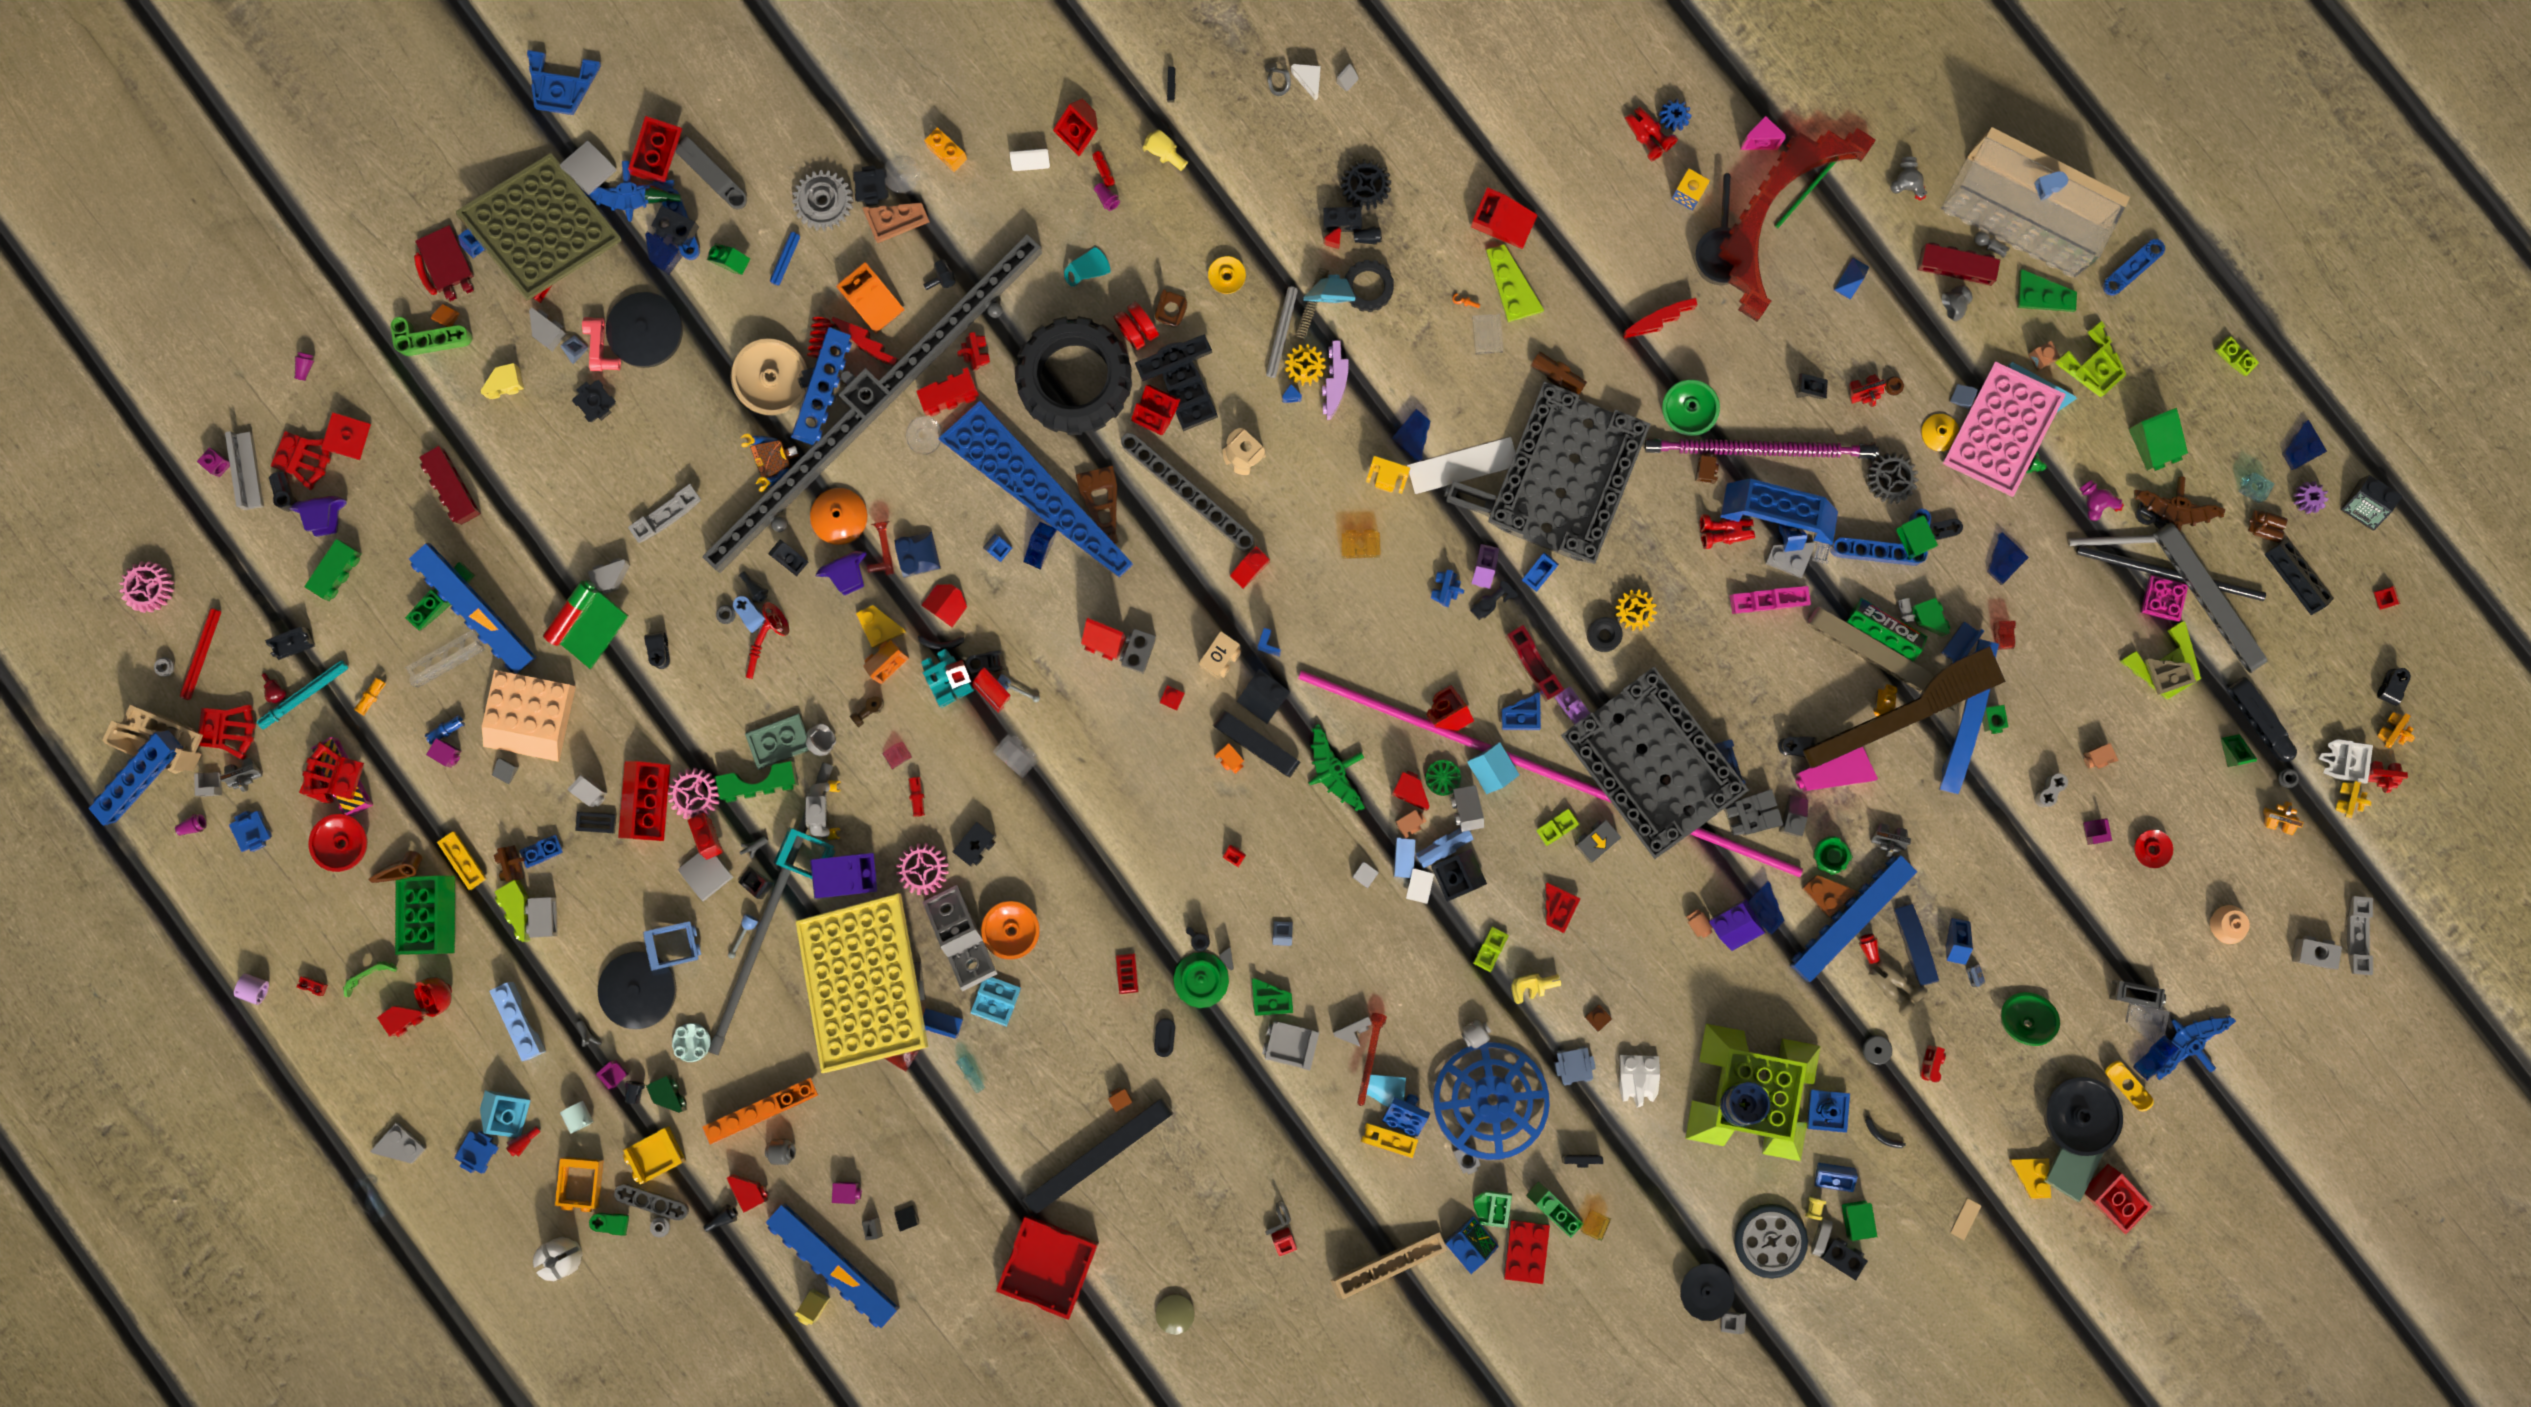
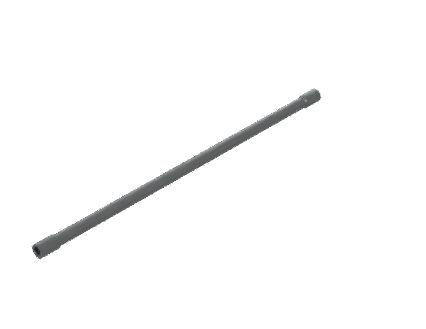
(719, 1037)

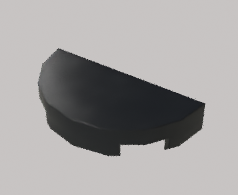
(1171, 85)

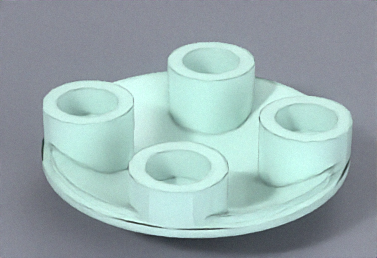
(691, 1042)

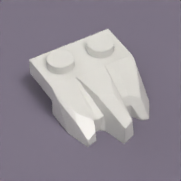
(2348, 761)
(1639, 1078)

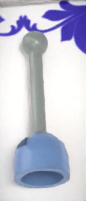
(1006, 683)
(748, 923)

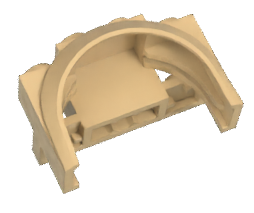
(141, 724)

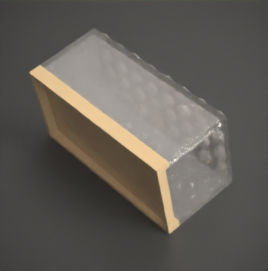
(2000, 198)

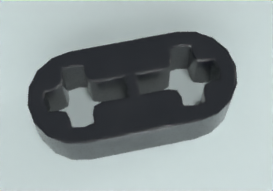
(1945, 524)

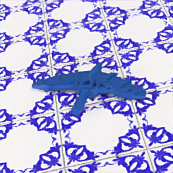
(626, 195)
(2192, 1040)

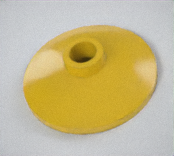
(1229, 266)
(1932, 436)

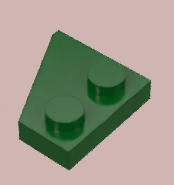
(1270, 999)

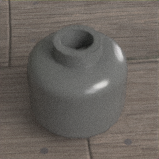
(780, 1152)

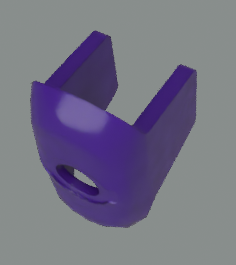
(320, 514)
(844, 572)

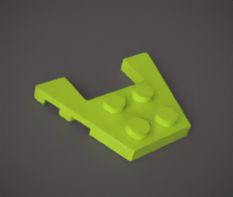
(2101, 369)
(2183, 654)

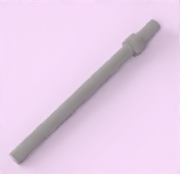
(2113, 540)

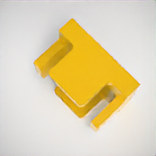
(1388, 474)

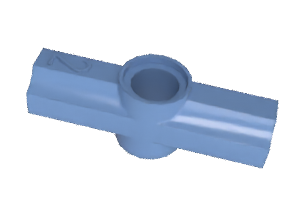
(1443, 847)

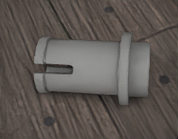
(1906, 610)

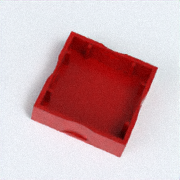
(1047, 1267)

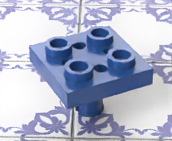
(1406, 1115)
(1838, 1119)

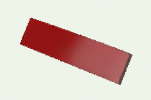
(1654, 321)
(861, 338)

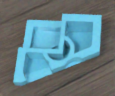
(1385, 1088)

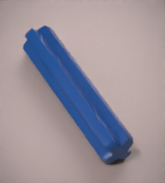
(784, 258)

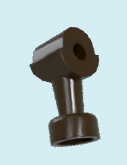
(873, 705)

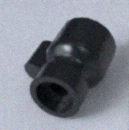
(1199, 941)

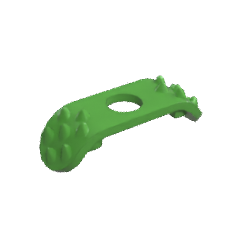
(353, 981)

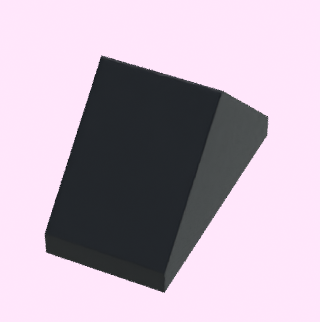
(755, 883)

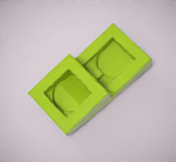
(1558, 827)
(1491, 949)

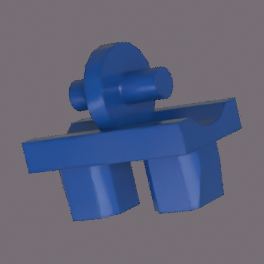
(1450, 588)

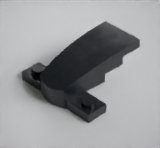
(1182, 379)

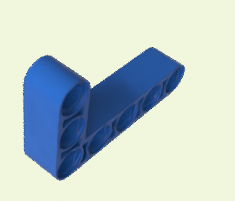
(1887, 548)

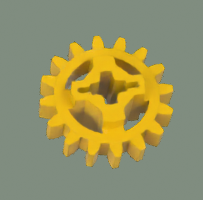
(1298, 364)
(1637, 618)

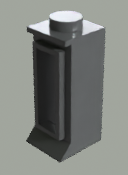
(1490, 499)
(2159, 997)

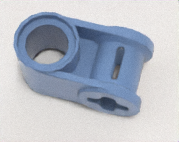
(751, 616)

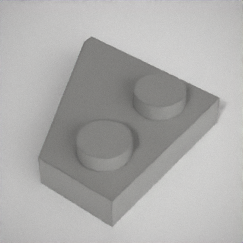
(1790, 562)
(399, 1145)

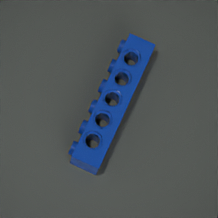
(801, 430)
(135, 777)

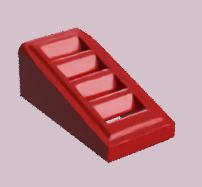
(1119, 958)

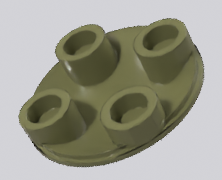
(1175, 1314)

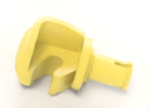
(1164, 147)
(1534, 984)

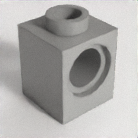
(1471, 1168)

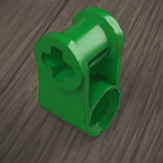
(613, 1223)

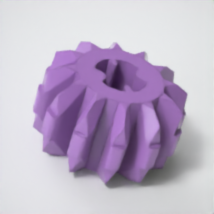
(2317, 497)

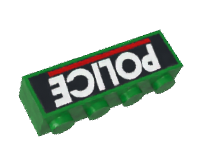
(1887, 629)

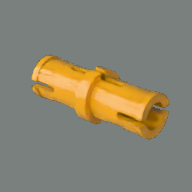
(369, 696)

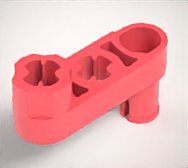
(597, 362)

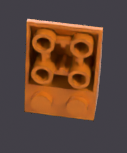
(870, 298)

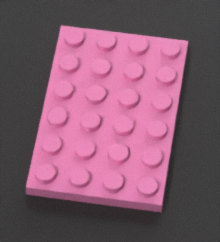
(2004, 429)

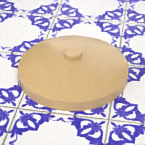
(767, 376)

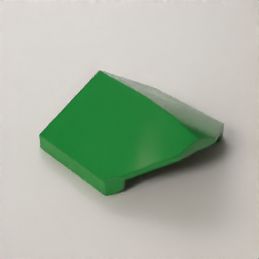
(1493, 1208)

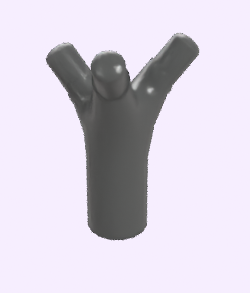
(753, 846)
(586, 1036)

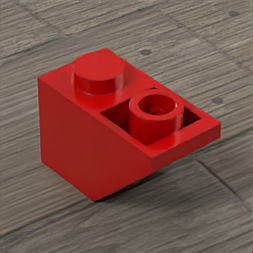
(399, 1018)

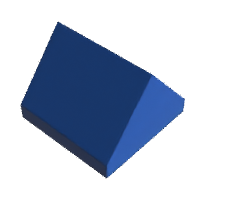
(1292, 395)

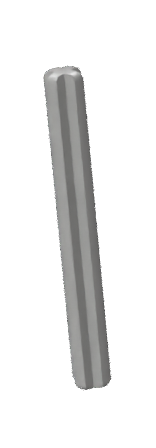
(1281, 332)

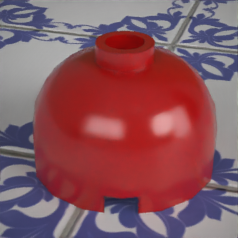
(433, 995)

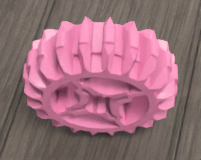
(155, 598)
(710, 799)
(924, 878)

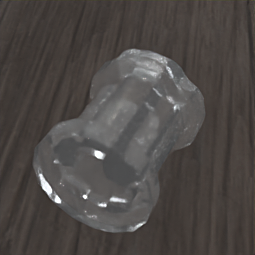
(1821, 553)

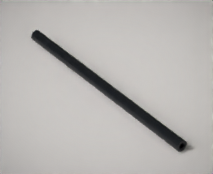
(2164, 571)

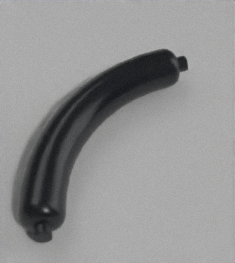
(940, 645)
(1880, 1137)

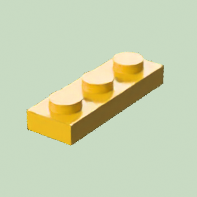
(461, 860)

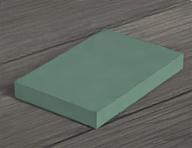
(777, 741)
(2072, 1173)

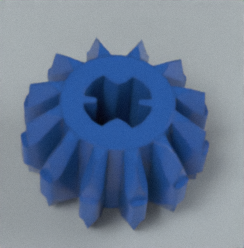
(1681, 113)

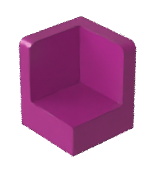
(2097, 831)
(612, 1074)

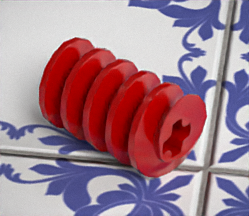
(819, 330)

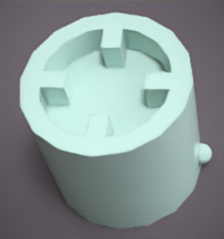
(576, 1117)

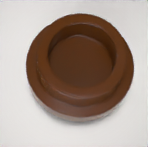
(1894, 386)

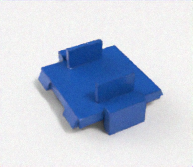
(250, 831)
(476, 1152)

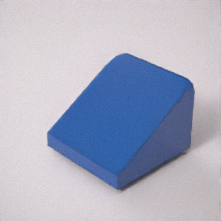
(997, 547)

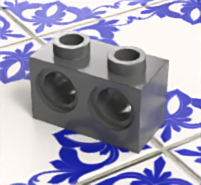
(1142, 652)

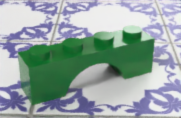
(781, 776)

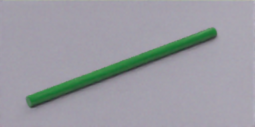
(1806, 192)

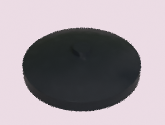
(644, 329)
(633, 993)
(2083, 1116)

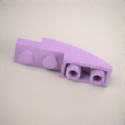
(1335, 386)

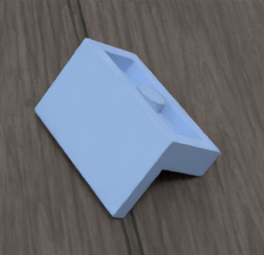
(1404, 857)

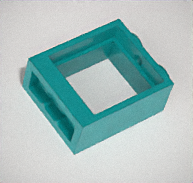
(787, 845)

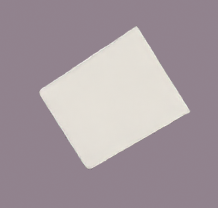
(1420, 886)

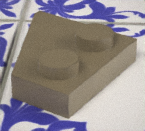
(2169, 674)

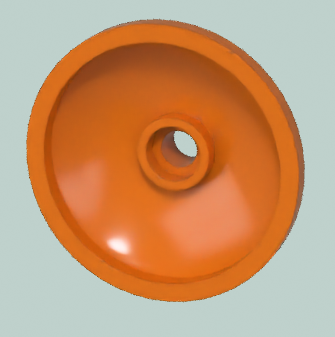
(839, 529)
(996, 927)

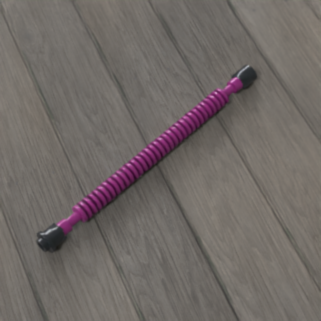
(1803, 449)

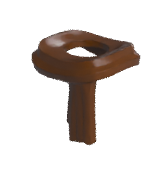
(1168, 297)

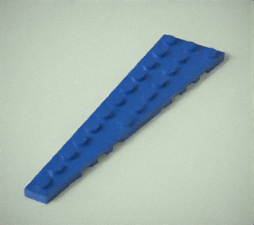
(1000, 457)

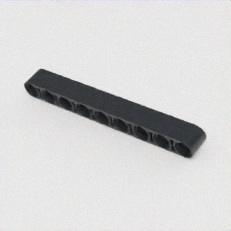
(1097, 1156)

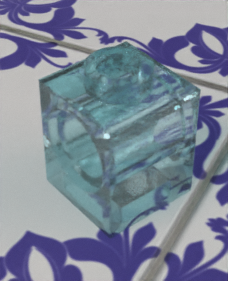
(2263, 484)

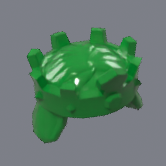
(1832, 855)

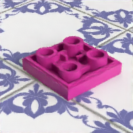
(2164, 598)

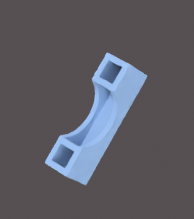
(523, 1036)

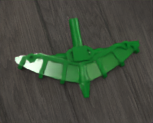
(1332, 771)

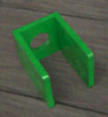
(1916, 537)
(1859, 1220)

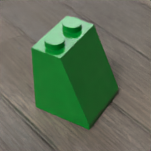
(2160, 440)

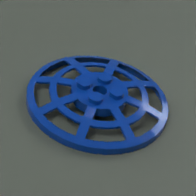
(1482, 1109)

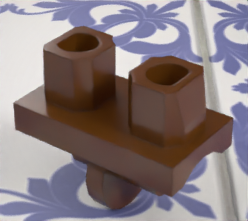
(510, 863)

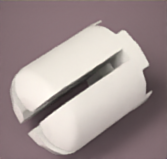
(555, 1268)

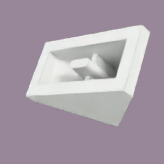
(1308, 77)

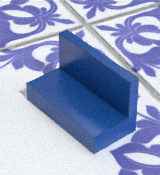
(1962, 642)
(1263, 644)
(942, 1023)

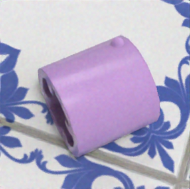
(251, 989)

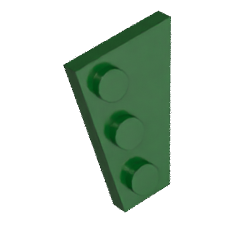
(2043, 294)

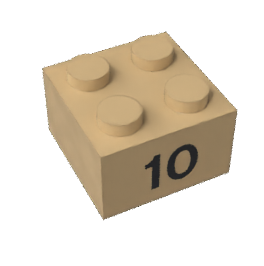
(1220, 655)

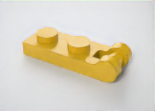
(1390, 1140)

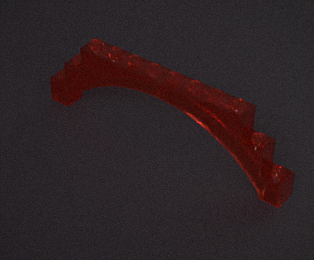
(1743, 245)

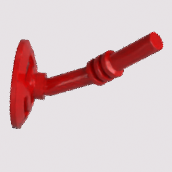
(772, 621)

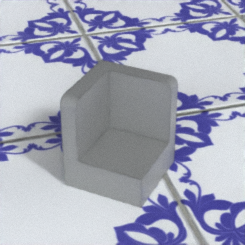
(207, 784)

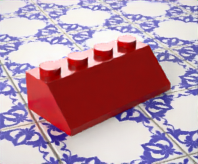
(644, 801)

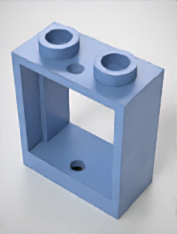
(651, 951)

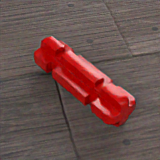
(1103, 169)

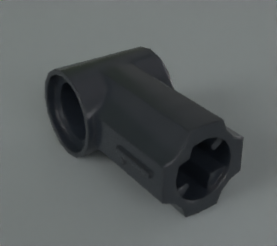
(281, 490)

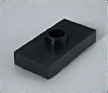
(1582, 1160)

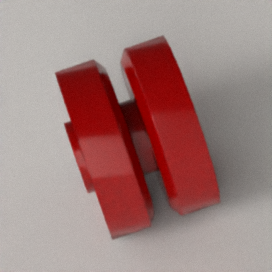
(1136, 325)

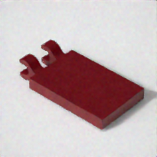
(445, 261)

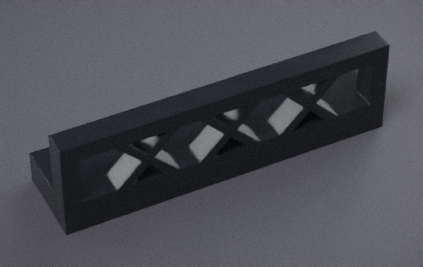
(2299, 576)

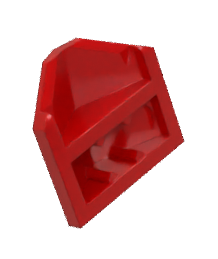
(946, 603)

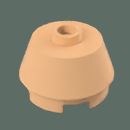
(2229, 924)

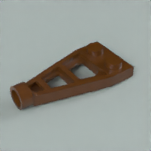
(1096, 480)

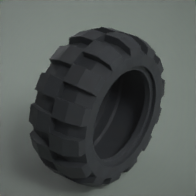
(1066, 333)

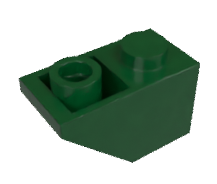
(665, 1094)

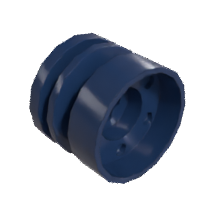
(1755, 1100)

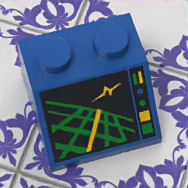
(1471, 1244)

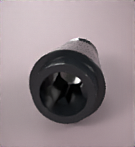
(1368, 236)

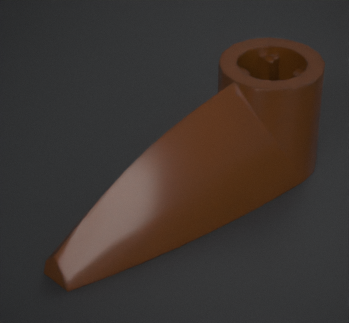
(399, 870)

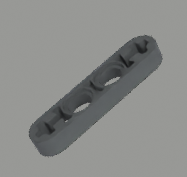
(651, 1202)

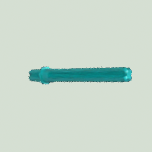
(304, 693)

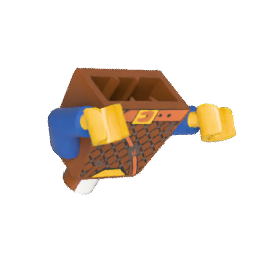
(770, 458)

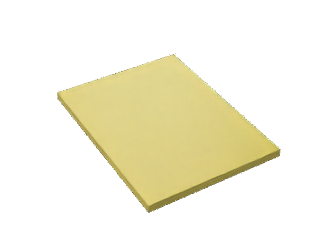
(861, 983)

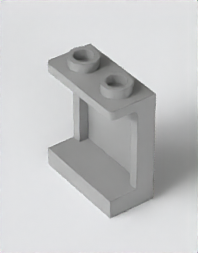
(1290, 1045)

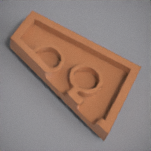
(894, 220)

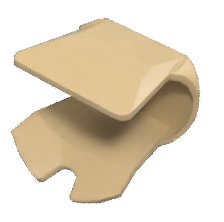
(1237, 457)

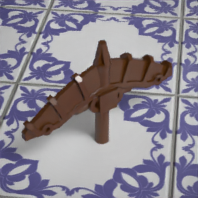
(2179, 509)

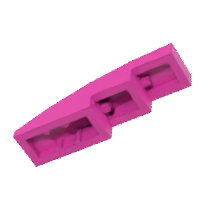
(1770, 600)

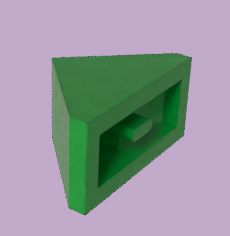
(2237, 751)

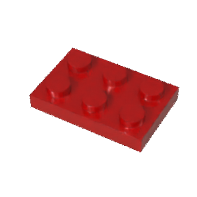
(1526, 1252)

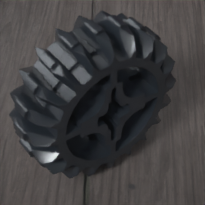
(1374, 196)

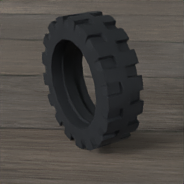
(1385, 274)

